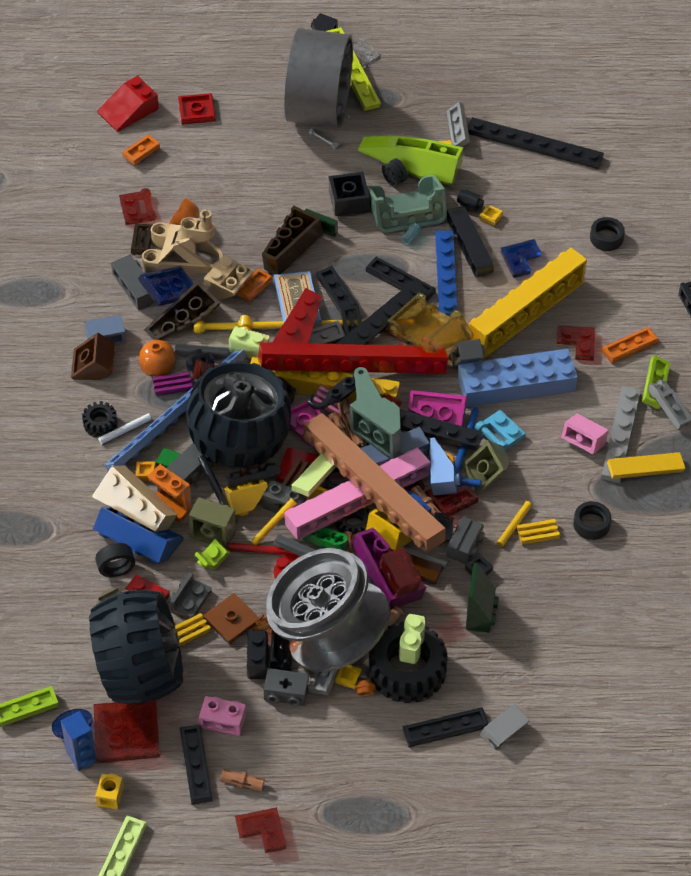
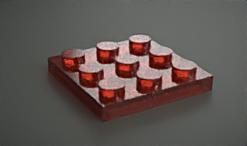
(126, 731)

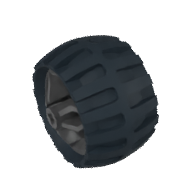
(238, 414)
(136, 646)

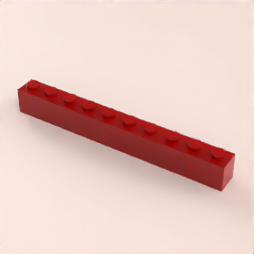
(349, 357)

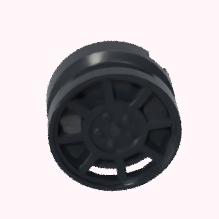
(394, 172)

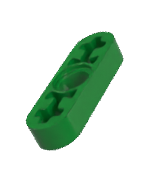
(335, 539)

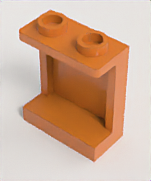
(172, 491)

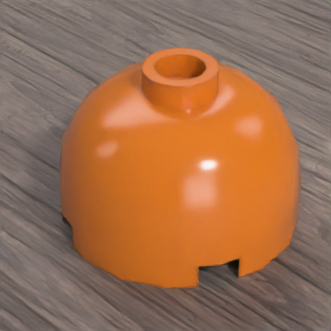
(186, 209)
(157, 358)

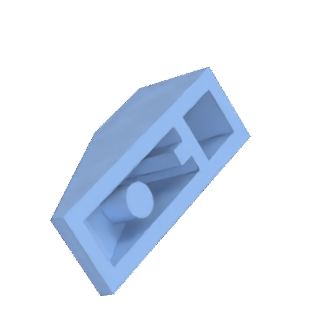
(443, 474)

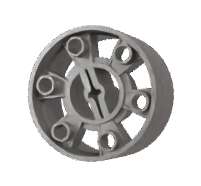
(318, 78)

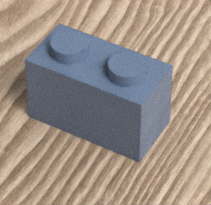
(110, 327)

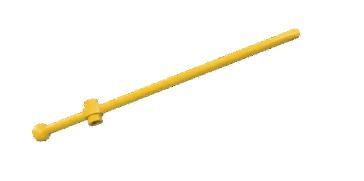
(246, 323)

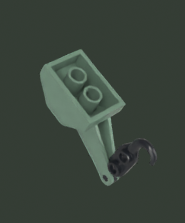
(370, 415)

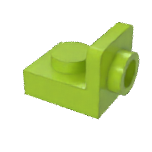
(213, 555)

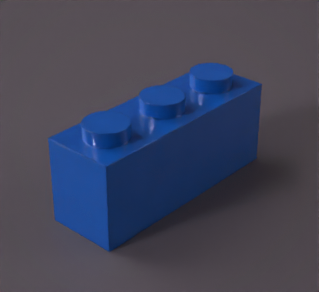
(78, 741)

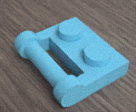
(503, 427)

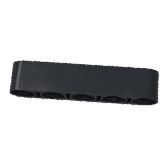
(469, 241)

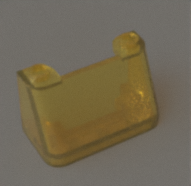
(428, 326)

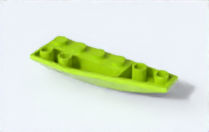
(418, 155)

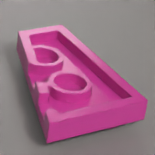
(438, 406)

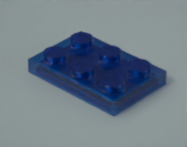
(166, 285)

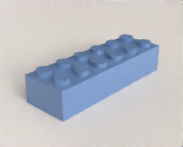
(517, 377)

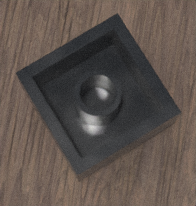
(349, 194)

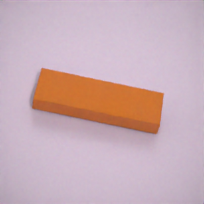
(630, 345)

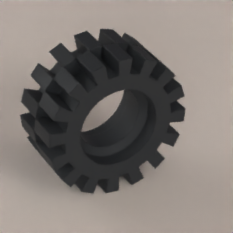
(98, 410)
(361, 514)

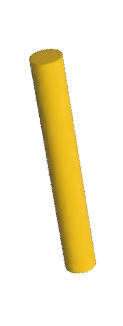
(273, 522)
(513, 525)

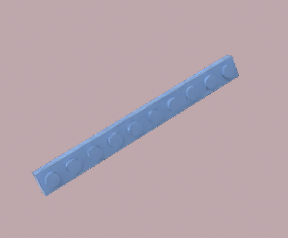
(159, 426)

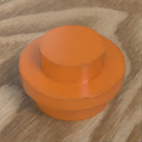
(365, 688)

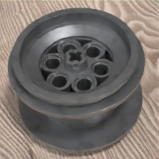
(327, 609)

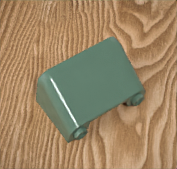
(401, 210)

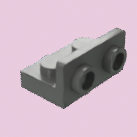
(189, 597)

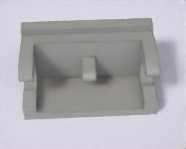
(504, 726)

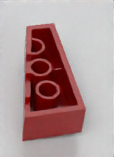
(300, 320)

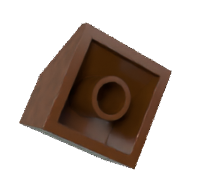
(93, 358)

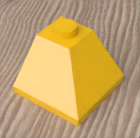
(245, 496)

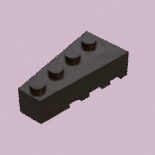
(291, 240)

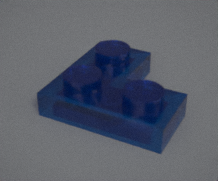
(517, 254)

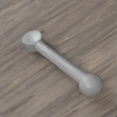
(335, 145)

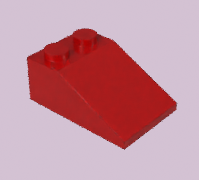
(129, 104)

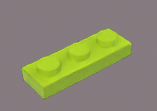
(657, 370)
(28, 706)

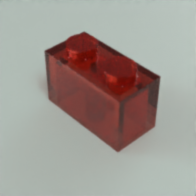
(400, 572)

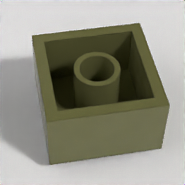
(212, 521)

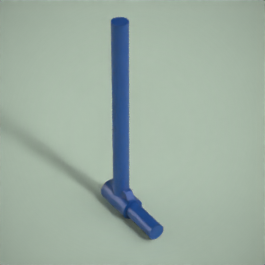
(462, 451)

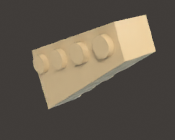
(134, 499)

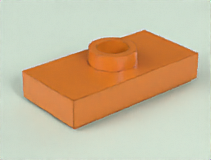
(255, 285)

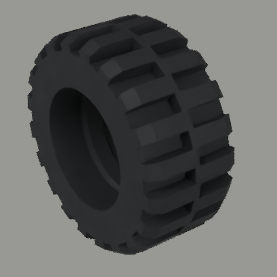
(408, 685)

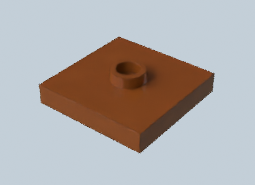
(231, 618)

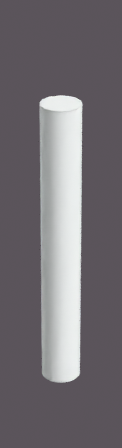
(125, 428)

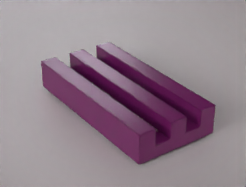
(171, 381)

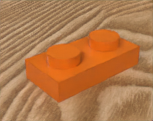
(141, 149)

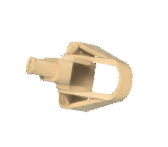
(188, 236)

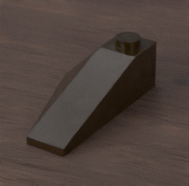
(186, 310)

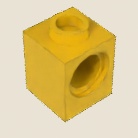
(109, 799)

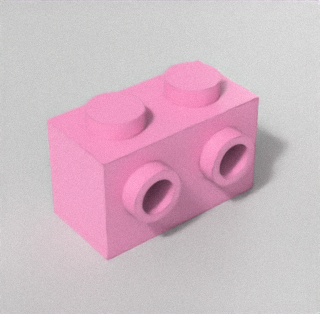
(585, 433)
(222, 715)

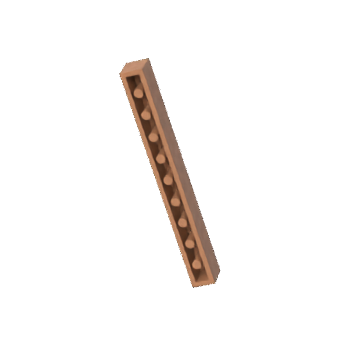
(374, 483)

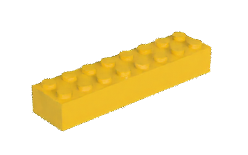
(529, 300)

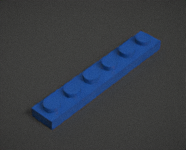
(446, 272)

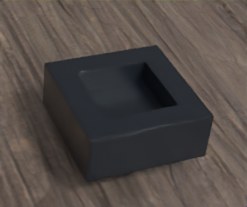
(483, 563)

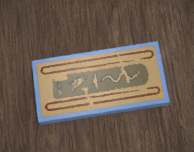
(289, 289)

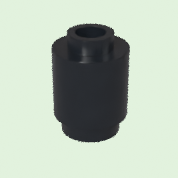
(470, 200)

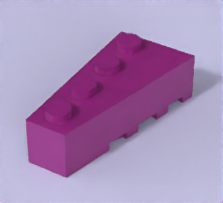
(369, 549)

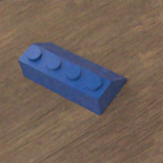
(143, 541)

